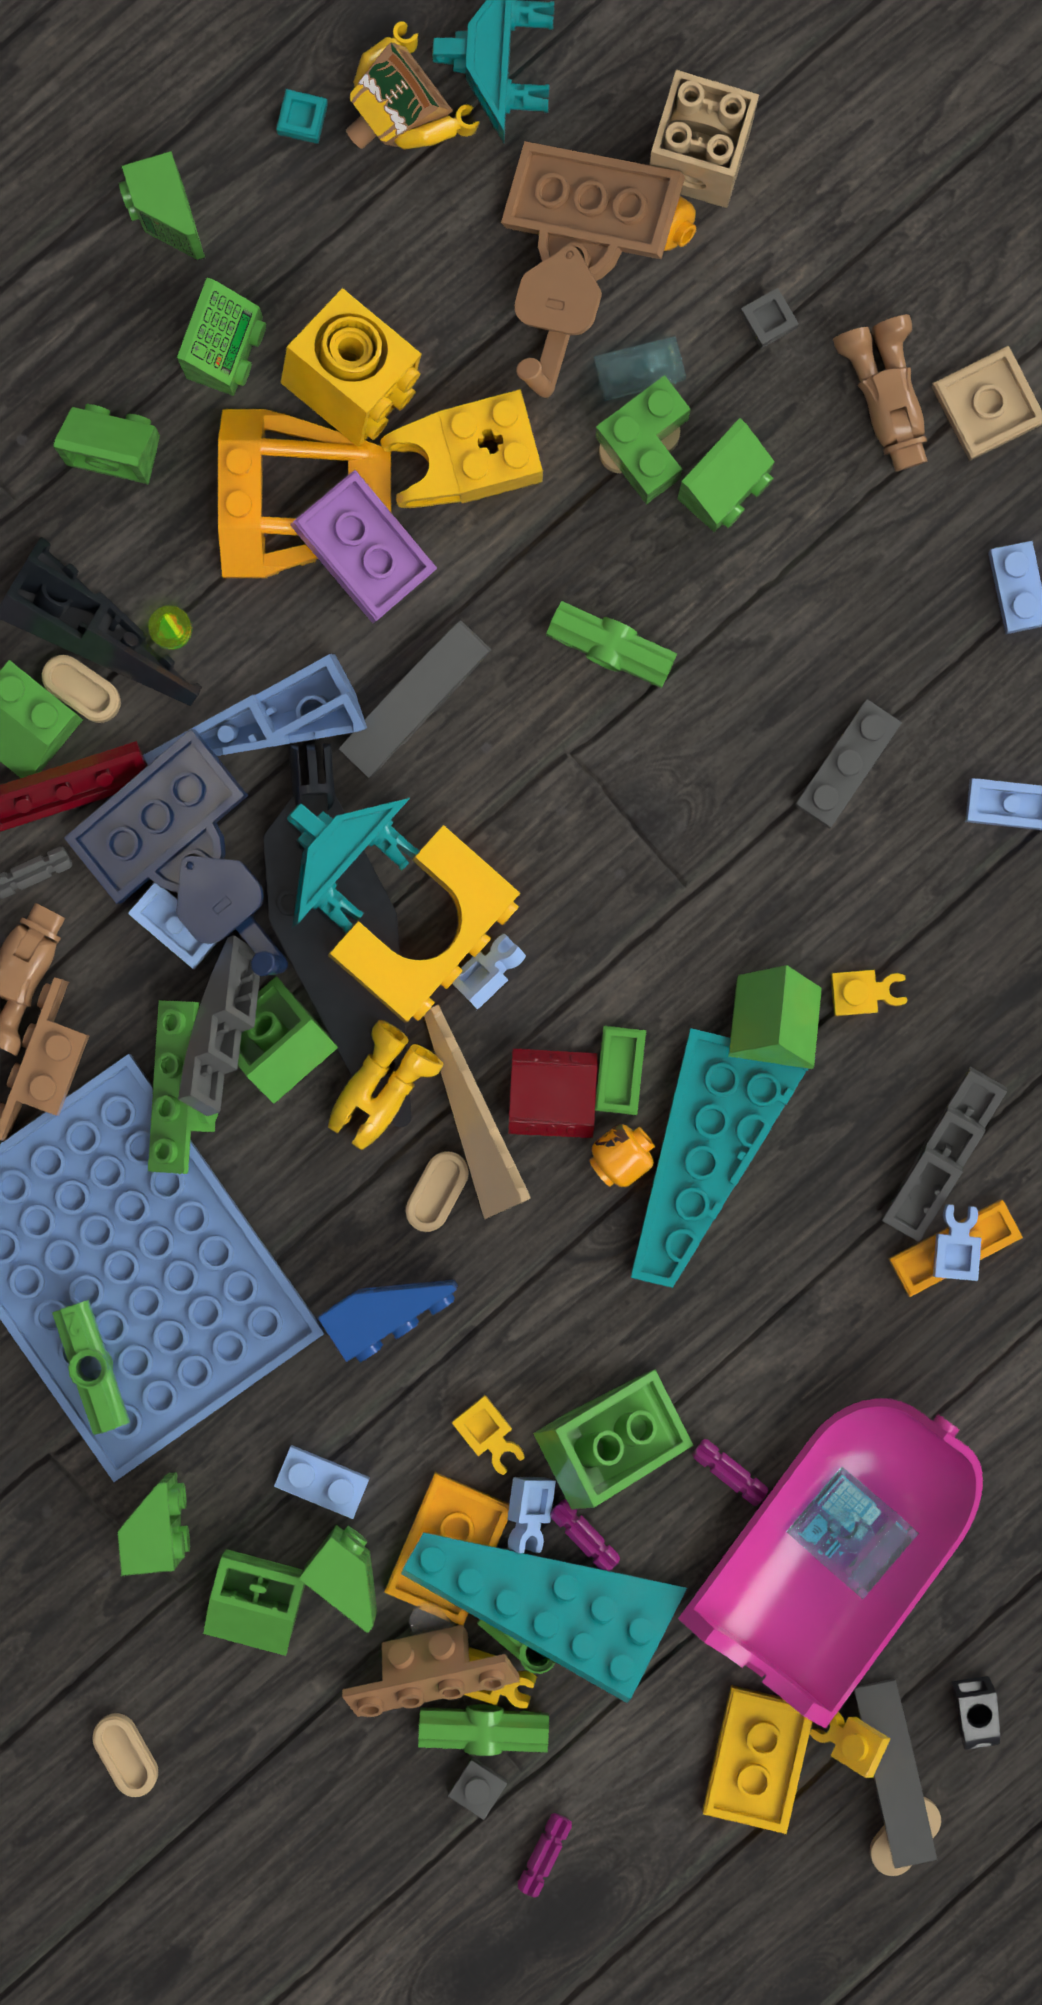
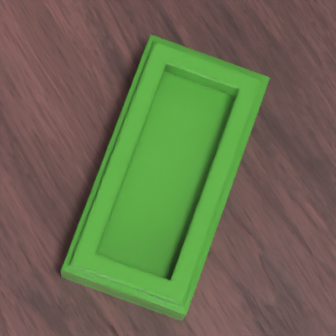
(620, 1070)

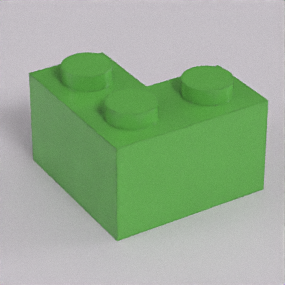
(635, 435)

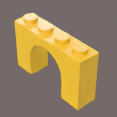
(480, 901)

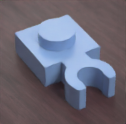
(484, 974)
(957, 1253)
(529, 1507)

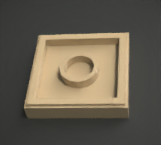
(988, 403)

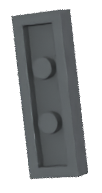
(848, 764)

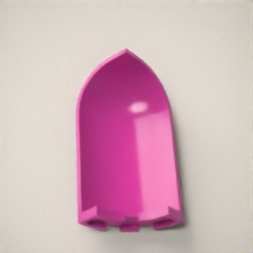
(788, 1612)

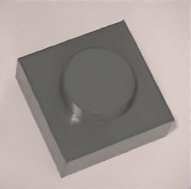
(769, 318)
(477, 1788)

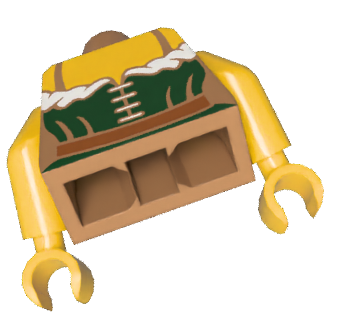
(400, 100)

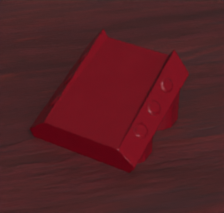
(552, 1093)

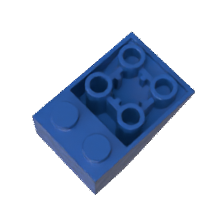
(375, 1312)

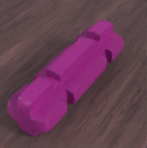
(730, 1472)
(584, 1536)
(544, 1855)

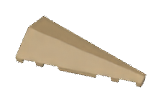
(489, 1161)

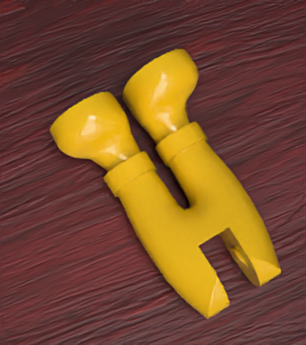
(415, 1064)

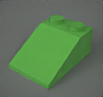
(613, 1441)

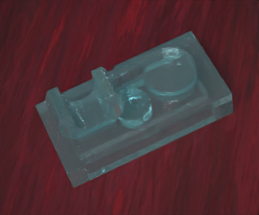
(638, 367)

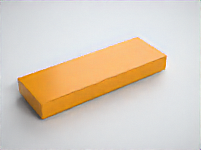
(916, 1263)

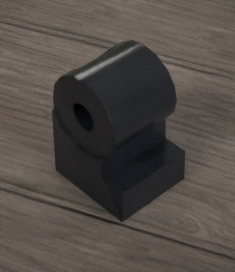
(977, 1712)

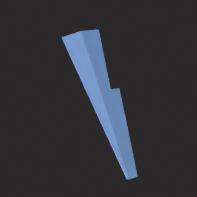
(297, 709)

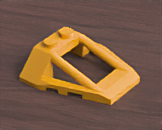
(240, 485)

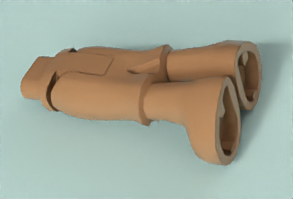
(889, 394)
(23, 964)

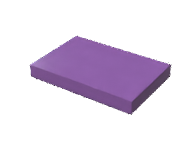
(363, 546)

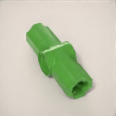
(611, 644)
(99, 1395)
(483, 1729)

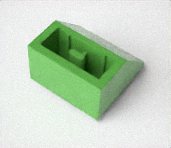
(153, 1534)
(254, 1602)

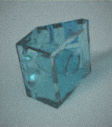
(852, 1532)

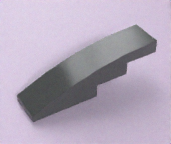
(415, 698)
(223, 1014)
(944, 1154)
(897, 1776)

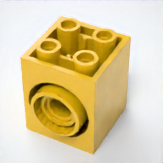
(351, 368)

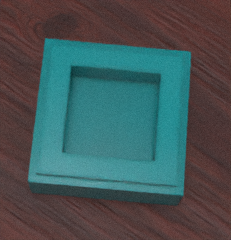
(302, 116)

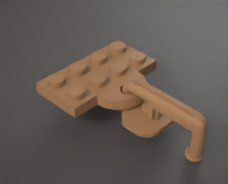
(577, 207)

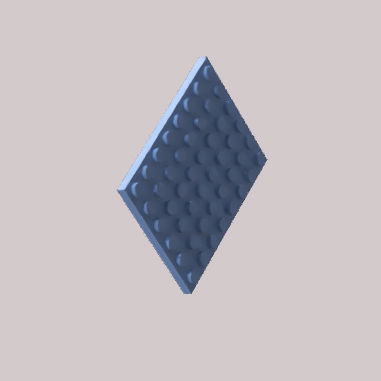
(162, 1257)

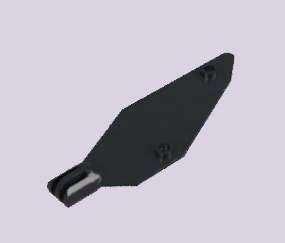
(340, 1000)

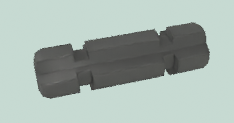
(34, 871)

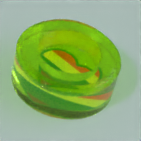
(170, 627)

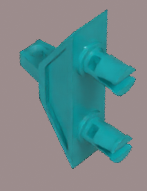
(485, 57)
(333, 847)

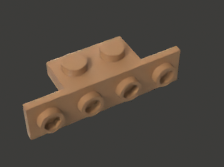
(47, 1064)
(428, 1670)

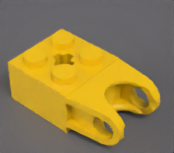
(457, 463)

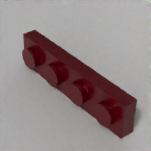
(69, 785)

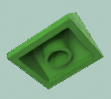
(775, 1017)

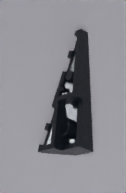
(63, 611)

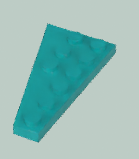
(711, 1136)
(571, 1613)

